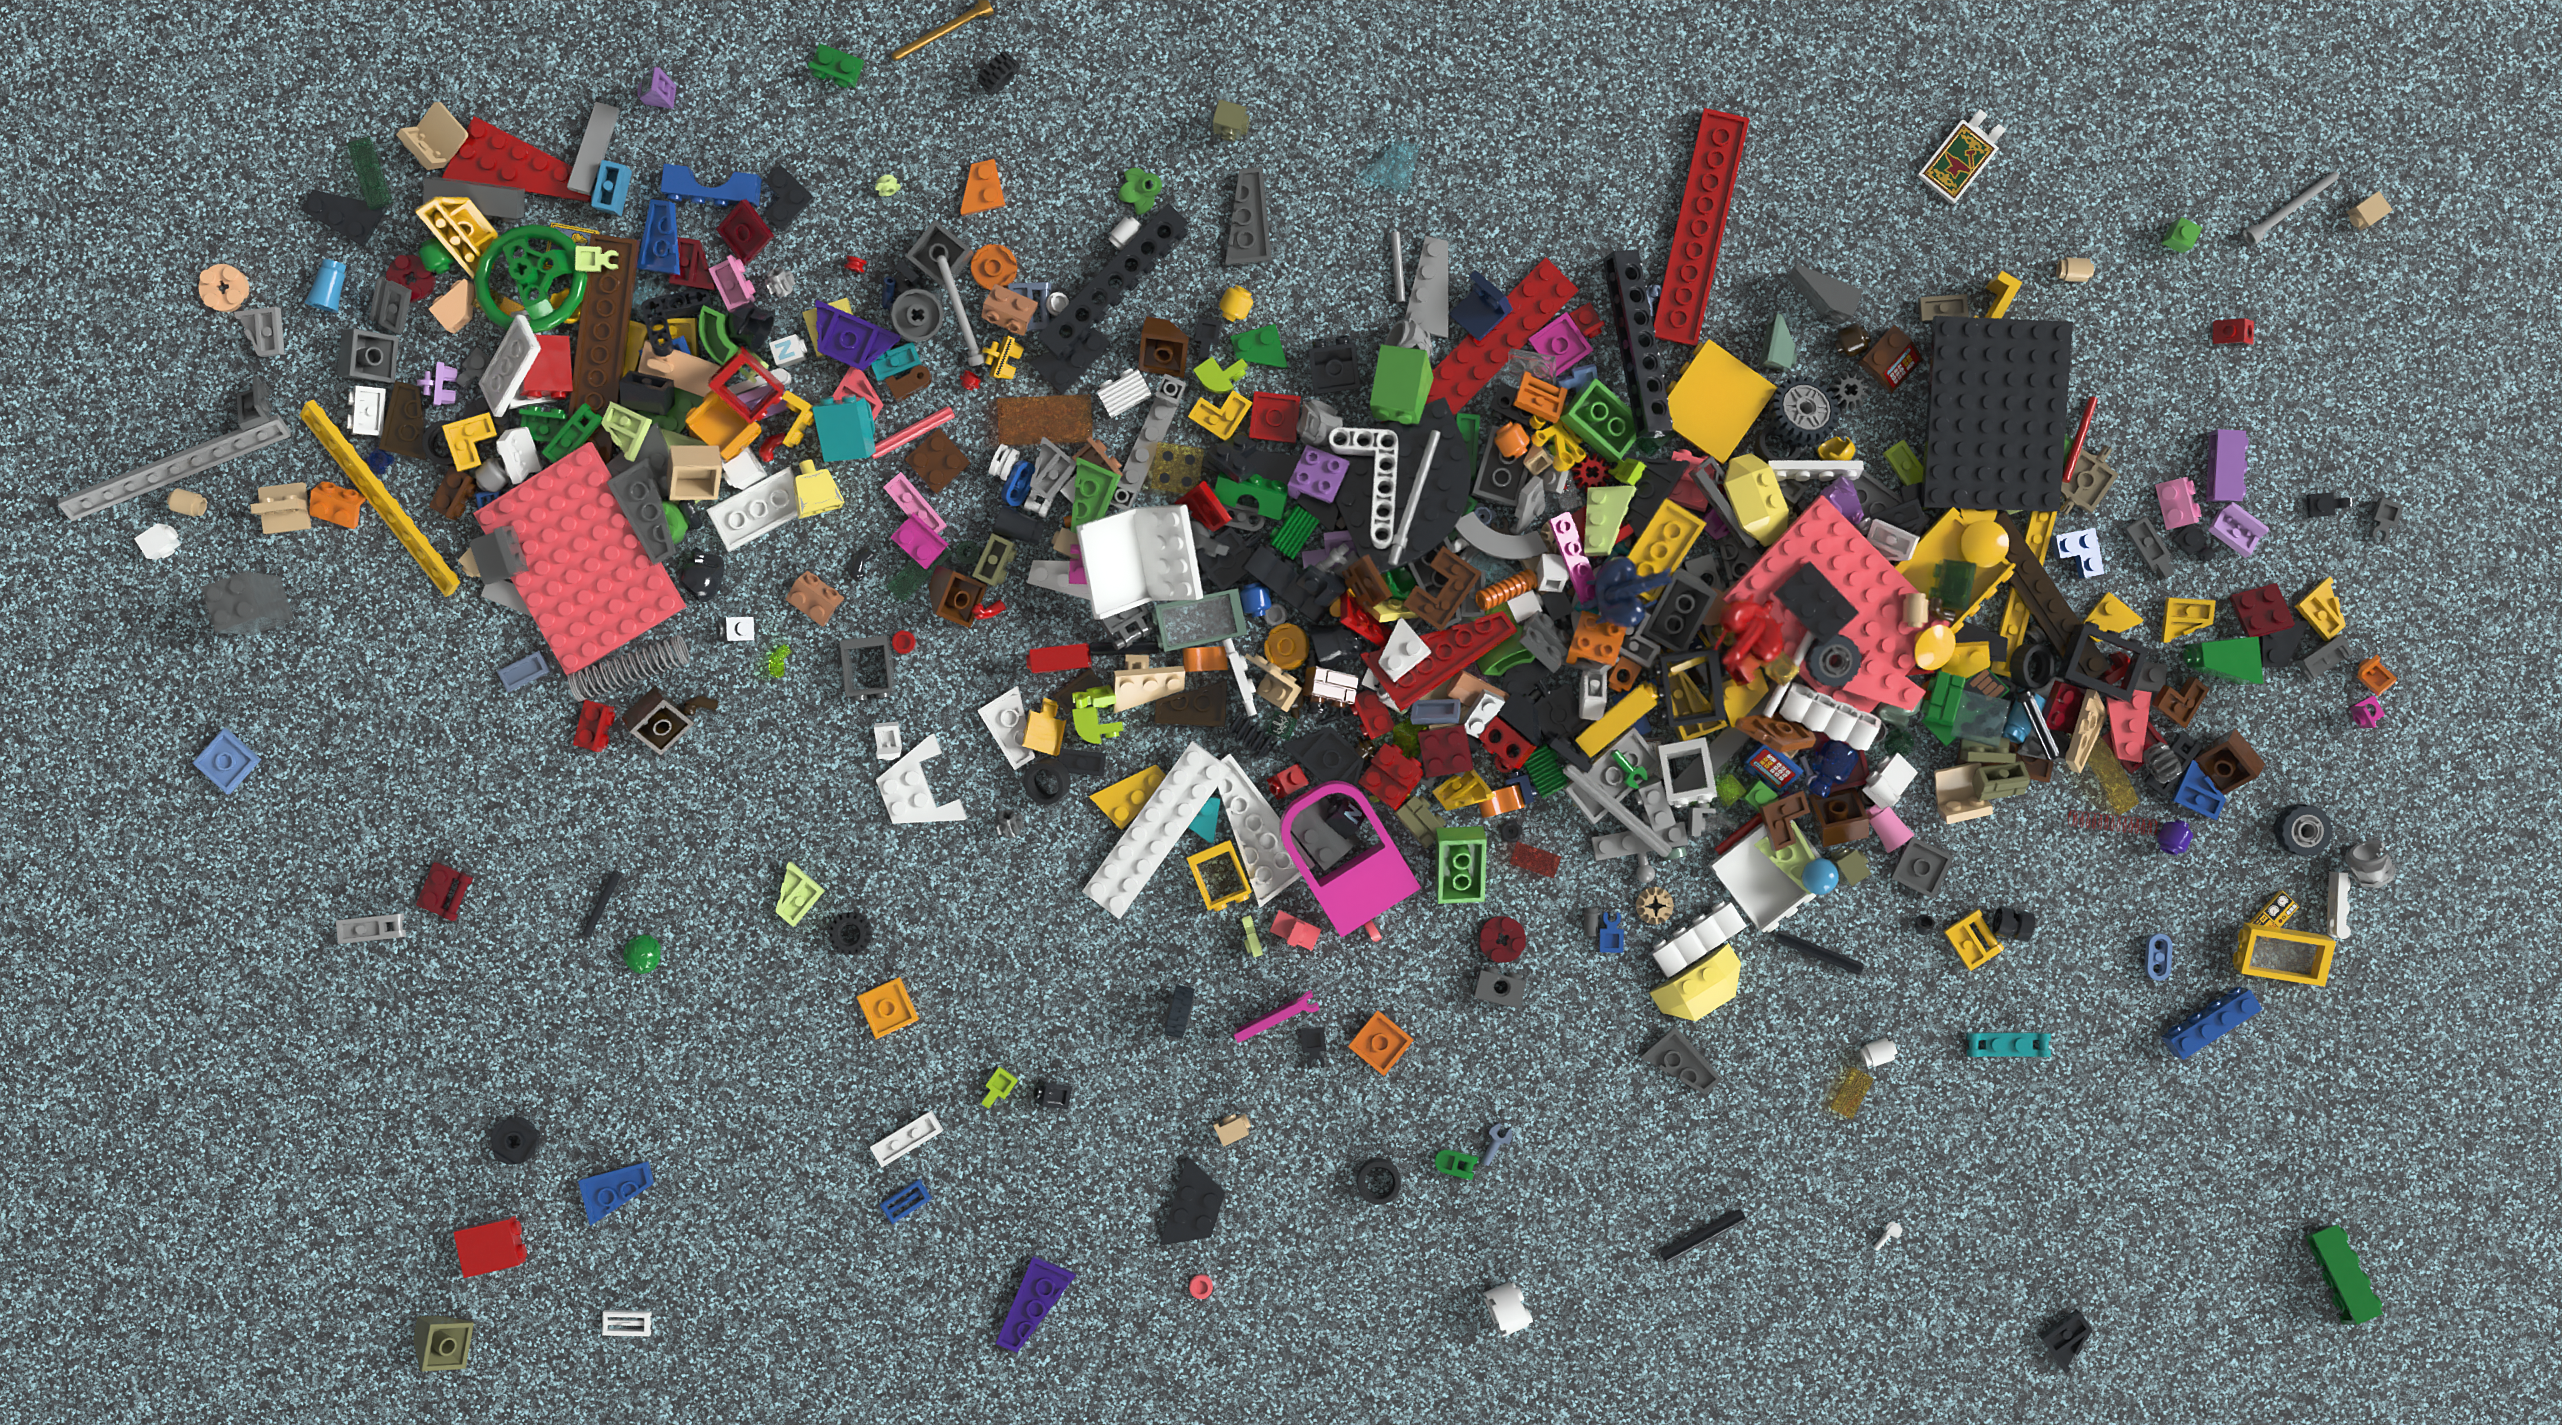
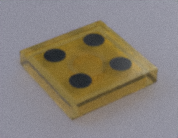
(1177, 467)

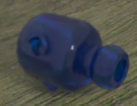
(1833, 765)

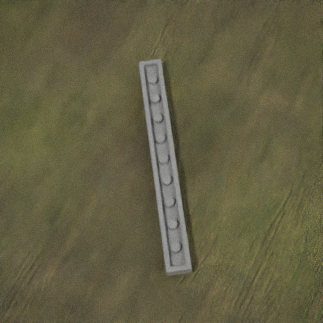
(172, 468)

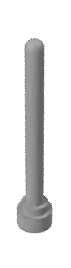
(2255, 233)
(975, 355)

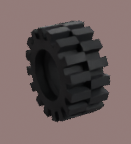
(998, 73)
(836, 937)

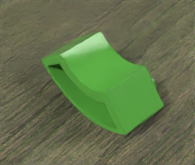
(715, 335)
(1505, 655)

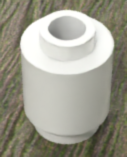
(1125, 232)
(1878, 1052)

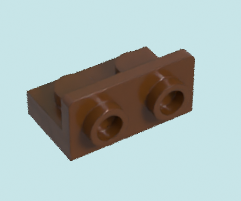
(453, 493)

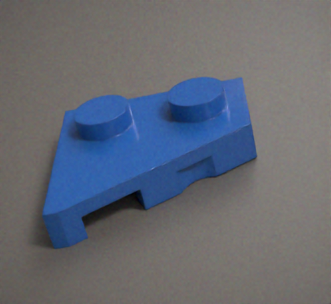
(2198, 793)

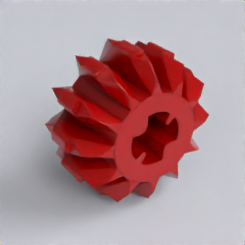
(1592, 481)

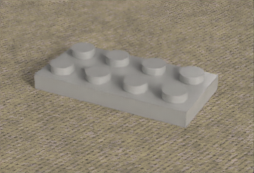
(1610, 775)

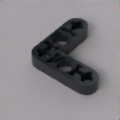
(664, 311)

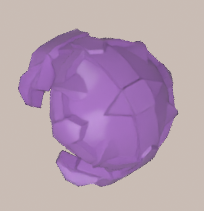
(1844, 499)

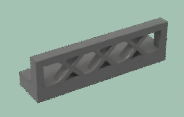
(1718, 502)

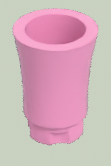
(1888, 827)

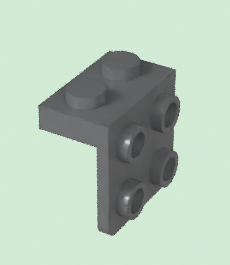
(498, 555)

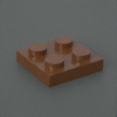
(938, 461)

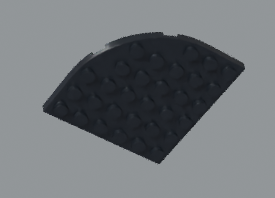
(1441, 496)

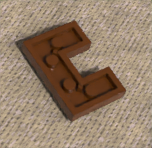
(1460, 580)

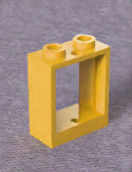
(1211, 852)

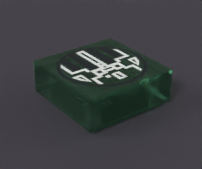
(1282, 725)

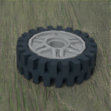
(1801, 427)

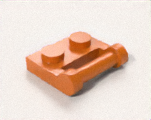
(1540, 397)

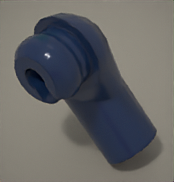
(888, 292)

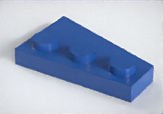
(660, 240)
(613, 1188)

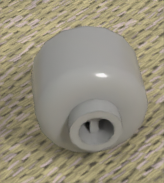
(492, 475)

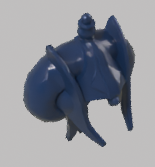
(1616, 592)

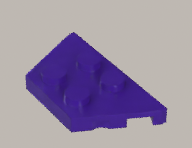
(850, 337)

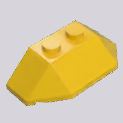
(459, 228)

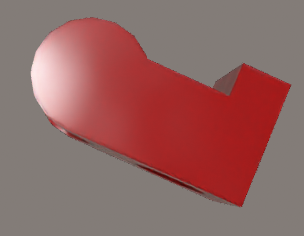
(1743, 671)

